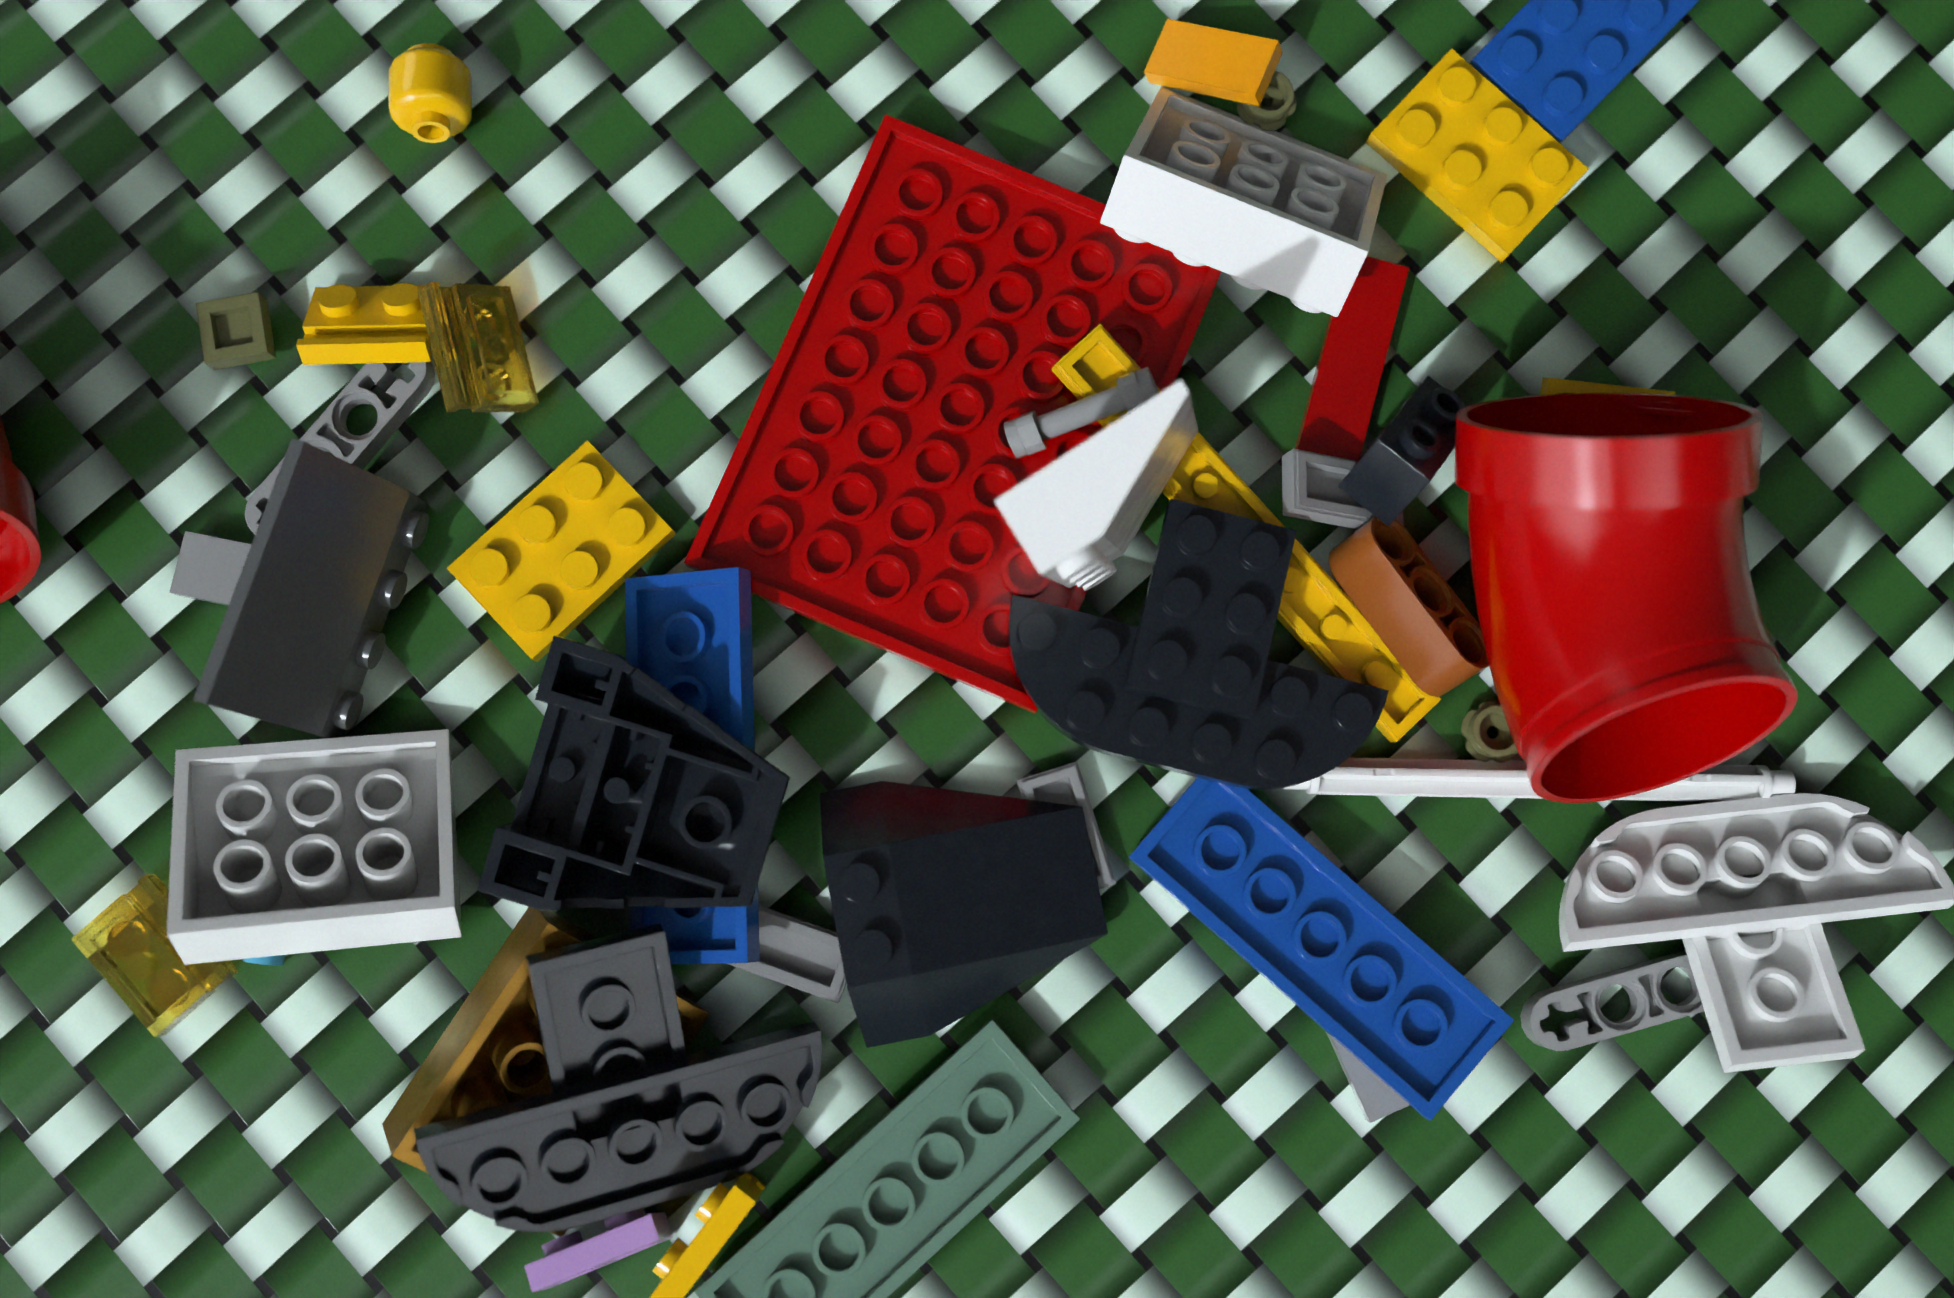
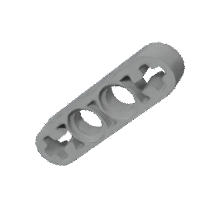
(331, 432)
(1646, 1004)

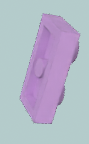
(572, 1257)

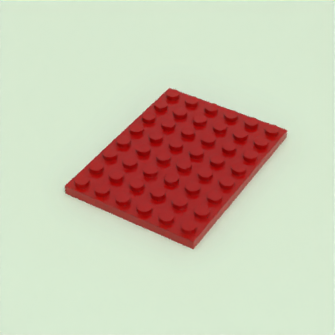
(887, 406)

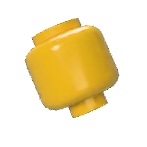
(430, 93)

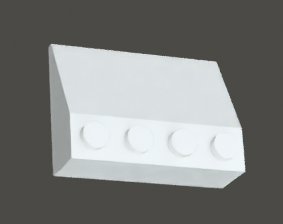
(1246, 202)
(1096, 497)
(313, 846)

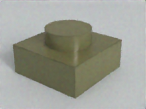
(235, 330)

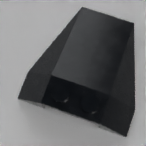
(632, 798)
(951, 899)

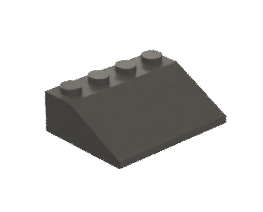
(314, 595)

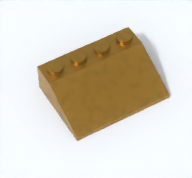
(494, 1041)

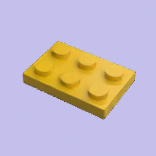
(1476, 155)
(561, 551)

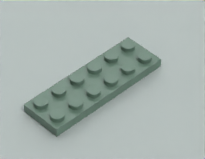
(905, 1181)

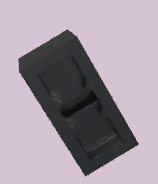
(1405, 452)

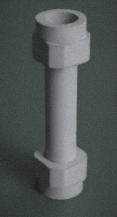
(1031, 432)

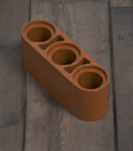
(1409, 606)

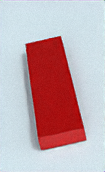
(1352, 363)

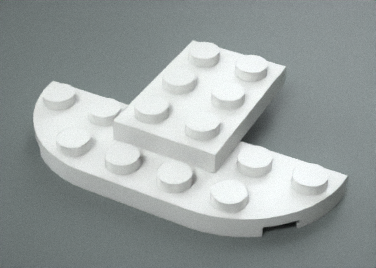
(1749, 901)

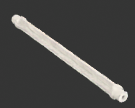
(1510, 780)

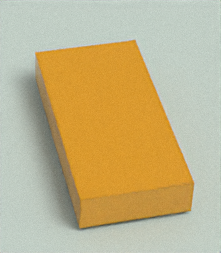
(1213, 62)

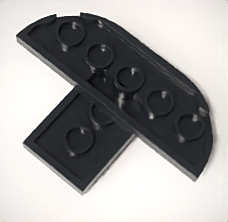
(1195, 674)
(626, 1103)

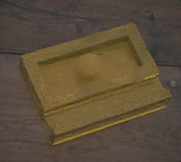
(478, 348)
(140, 962)

